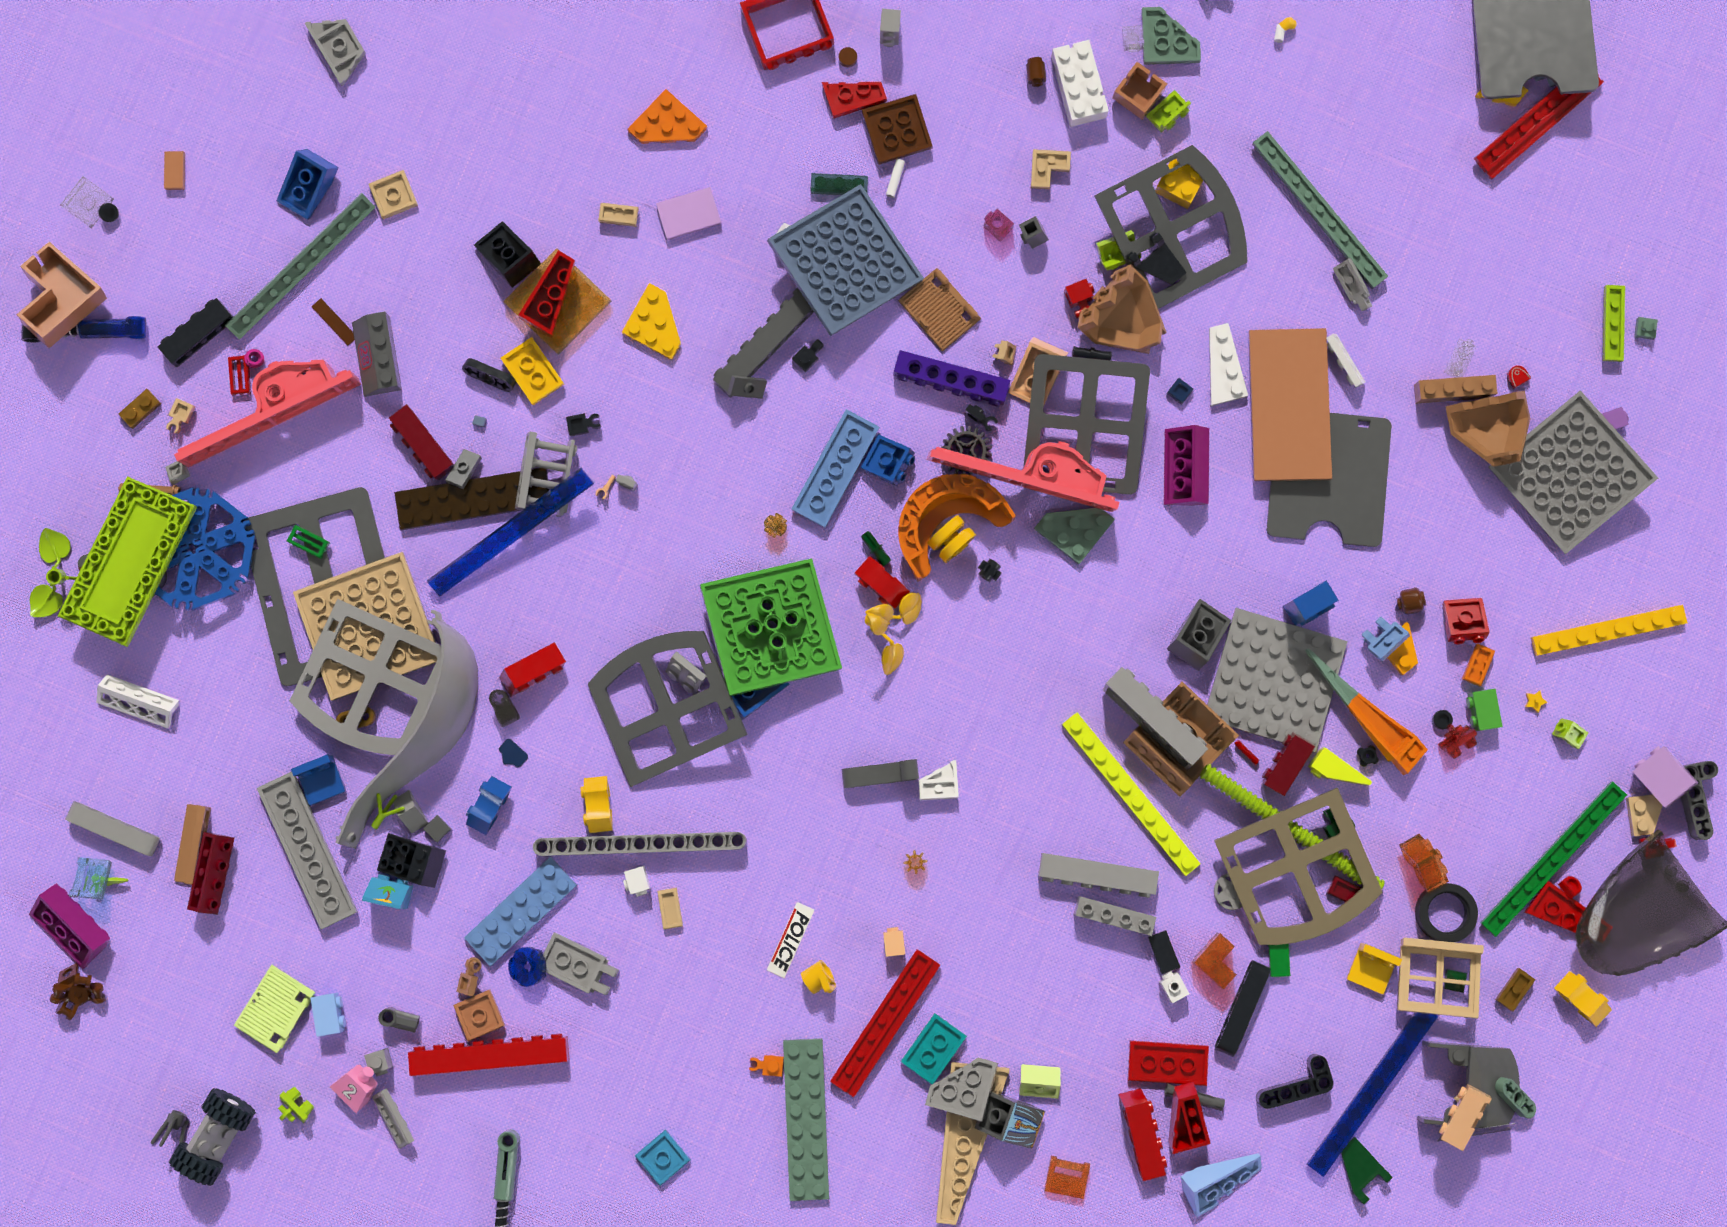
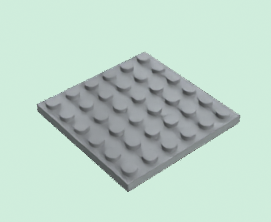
(1575, 472)
(1269, 680)

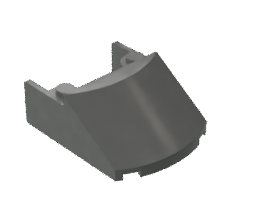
(1484, 1068)

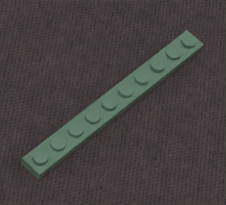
(1319, 209)
(300, 266)

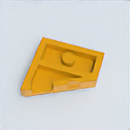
(1405, 655)

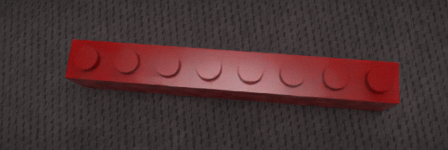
(488, 1056)

